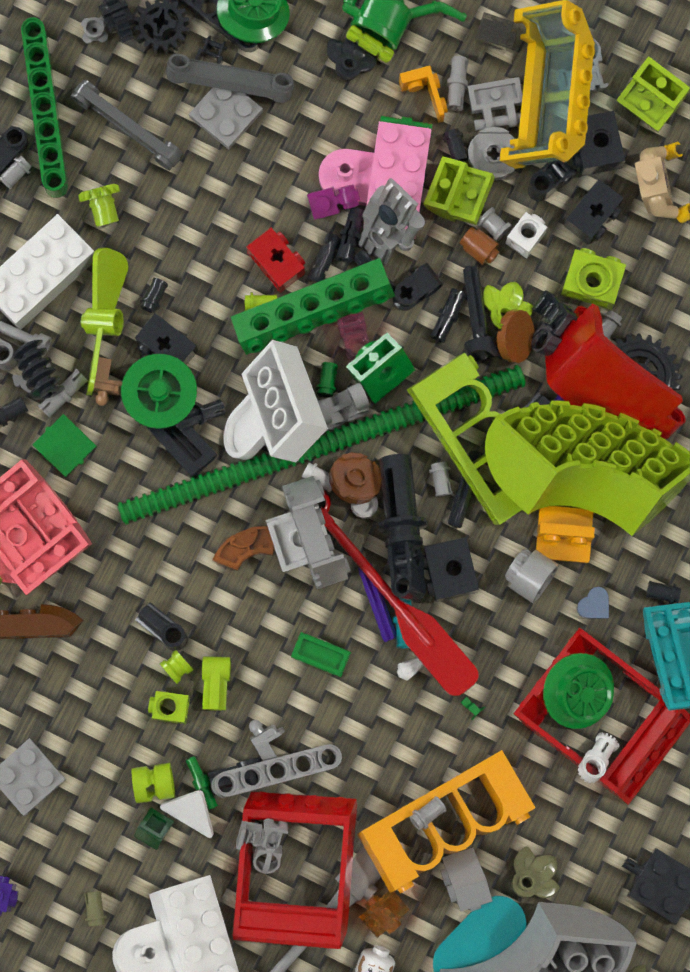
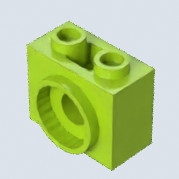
(606, 270)

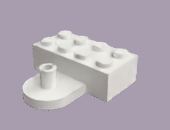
(278, 408)
(184, 938)

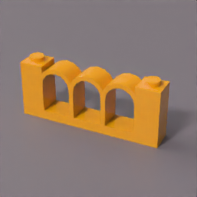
(503, 788)

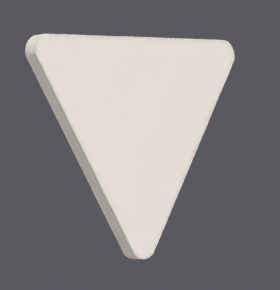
(191, 810)

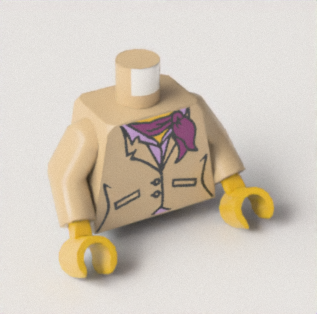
(655, 184)

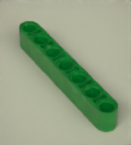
(44, 95)

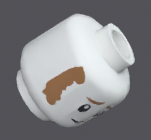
(375, 960)

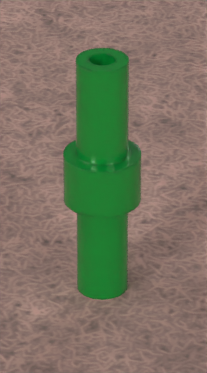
(405, 121)
(201, 782)

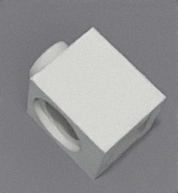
(522, 244)

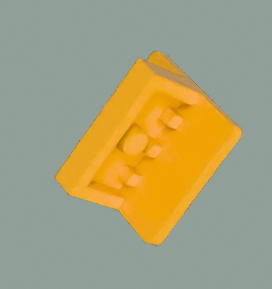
(565, 533)

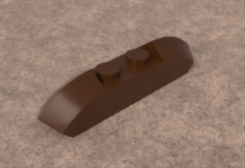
(50, 623)

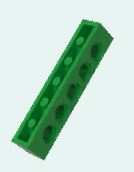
(319, 295)

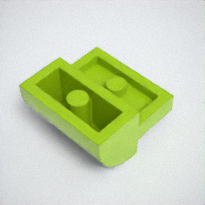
(653, 94)
(458, 191)

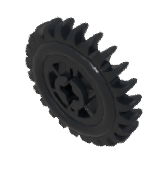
(654, 354)

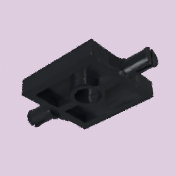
(661, 885)

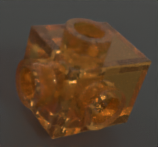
(384, 913)

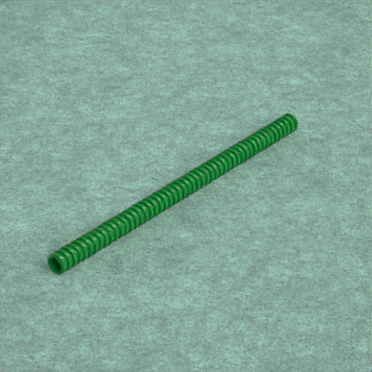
(326, 443)

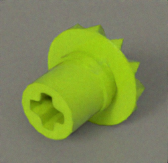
(102, 203)

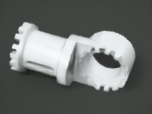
(598, 757)

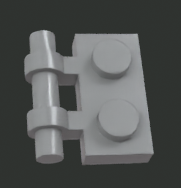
(496, 96)

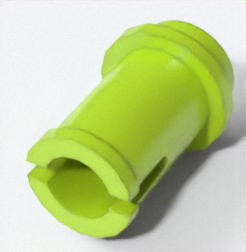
(255, 300)

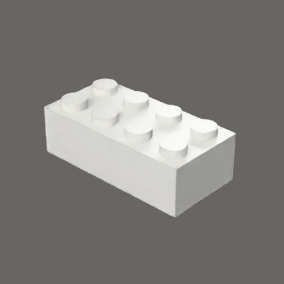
(42, 271)

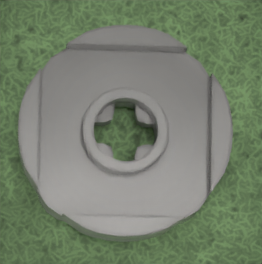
(482, 144)

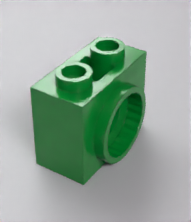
(380, 367)

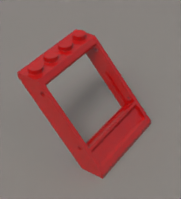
(645, 747)
(286, 922)

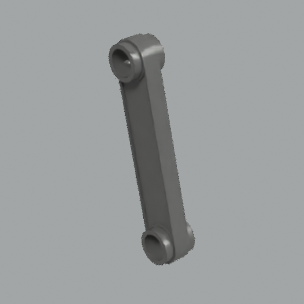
(274, 86)
(88, 96)

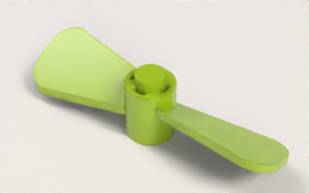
(103, 319)

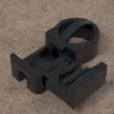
(557, 316)

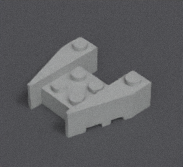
(324, 567)

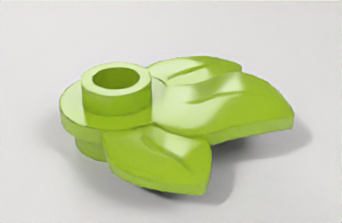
(503, 301)

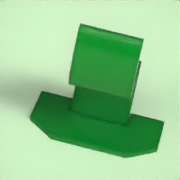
(471, 706)

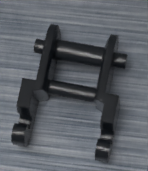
(208, 42)

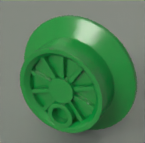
(253, 19)
(159, 391)
(578, 690)

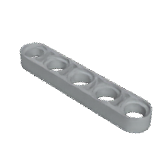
(265, 778)

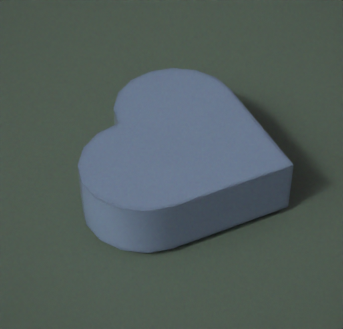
(594, 605)

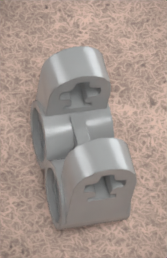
(344, 406)

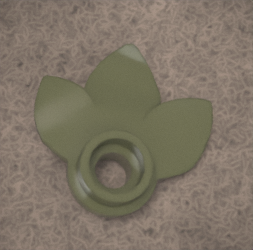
(537, 872)

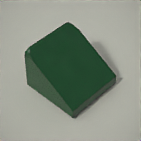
(153, 828)

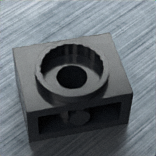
(596, 159)
(442, 584)

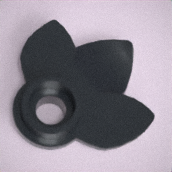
(352, 55)

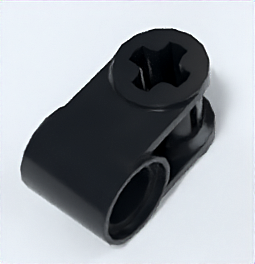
(554, 176)
(419, 285)

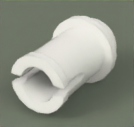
(313, 470)

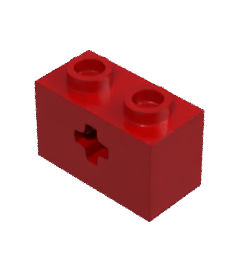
(279, 274)

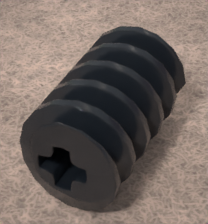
(36, 372)

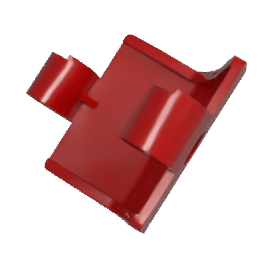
(598, 373)

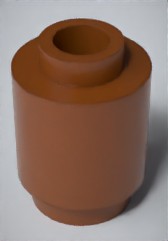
(480, 246)

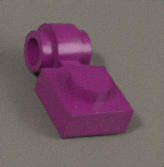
(326, 202)

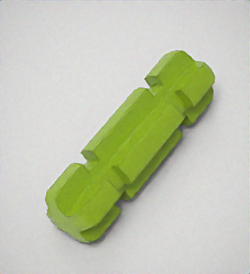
(370, 43)

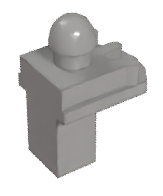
(263, 737)

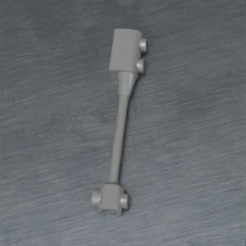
(362, 886)

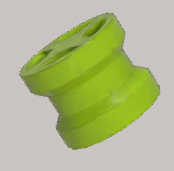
(176, 666)

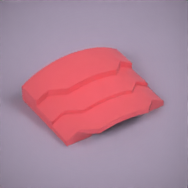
(35, 529)

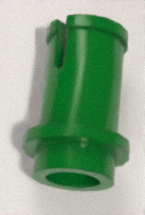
(327, 380)

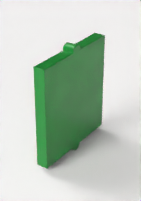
(64, 445)

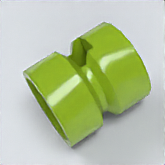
(153, 783)

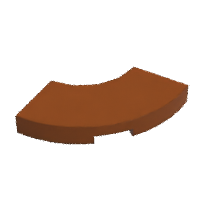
(243, 546)

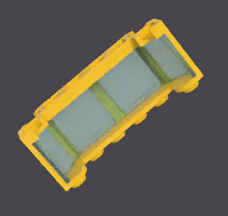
(554, 84)

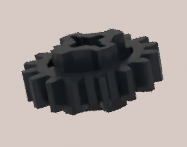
(117, 18)
(152, 22)

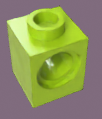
(180, 713)

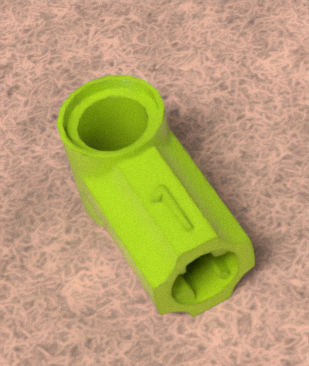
(215, 677)

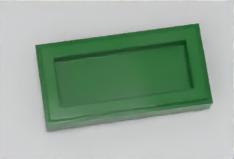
(320, 654)

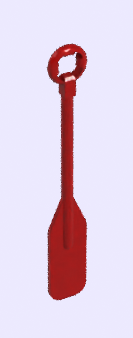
(418, 629)

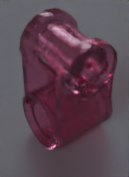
(352, 331)

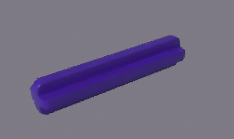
(379, 609)

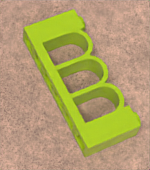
(436, 387)

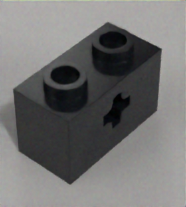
(598, 198)
(159, 331)

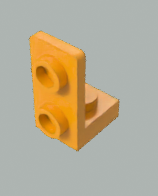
(417, 79)

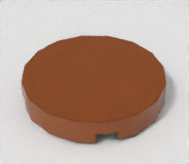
(515, 336)
(355, 478)

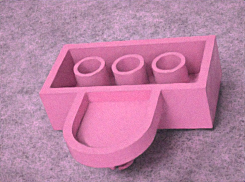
(398, 155)

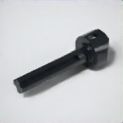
(482, 345)

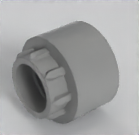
(531, 574)

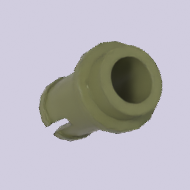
(94, 909)

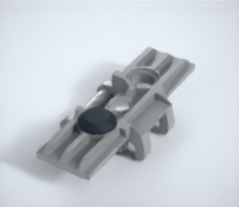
(385, 221)

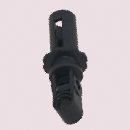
(402, 527)

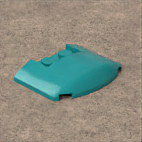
(669, 640)

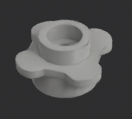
(89, 24)

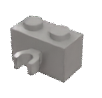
(465, 880)

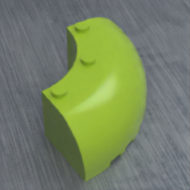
(585, 462)

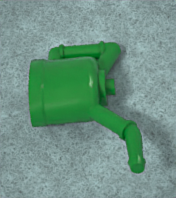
(389, 18)

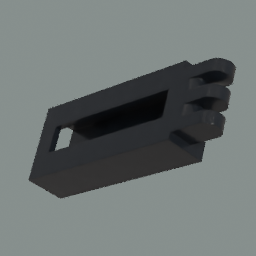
(185, 447)

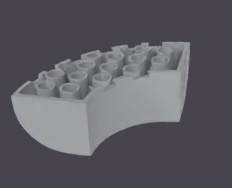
(564, 941)

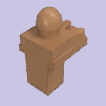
(103, 385)

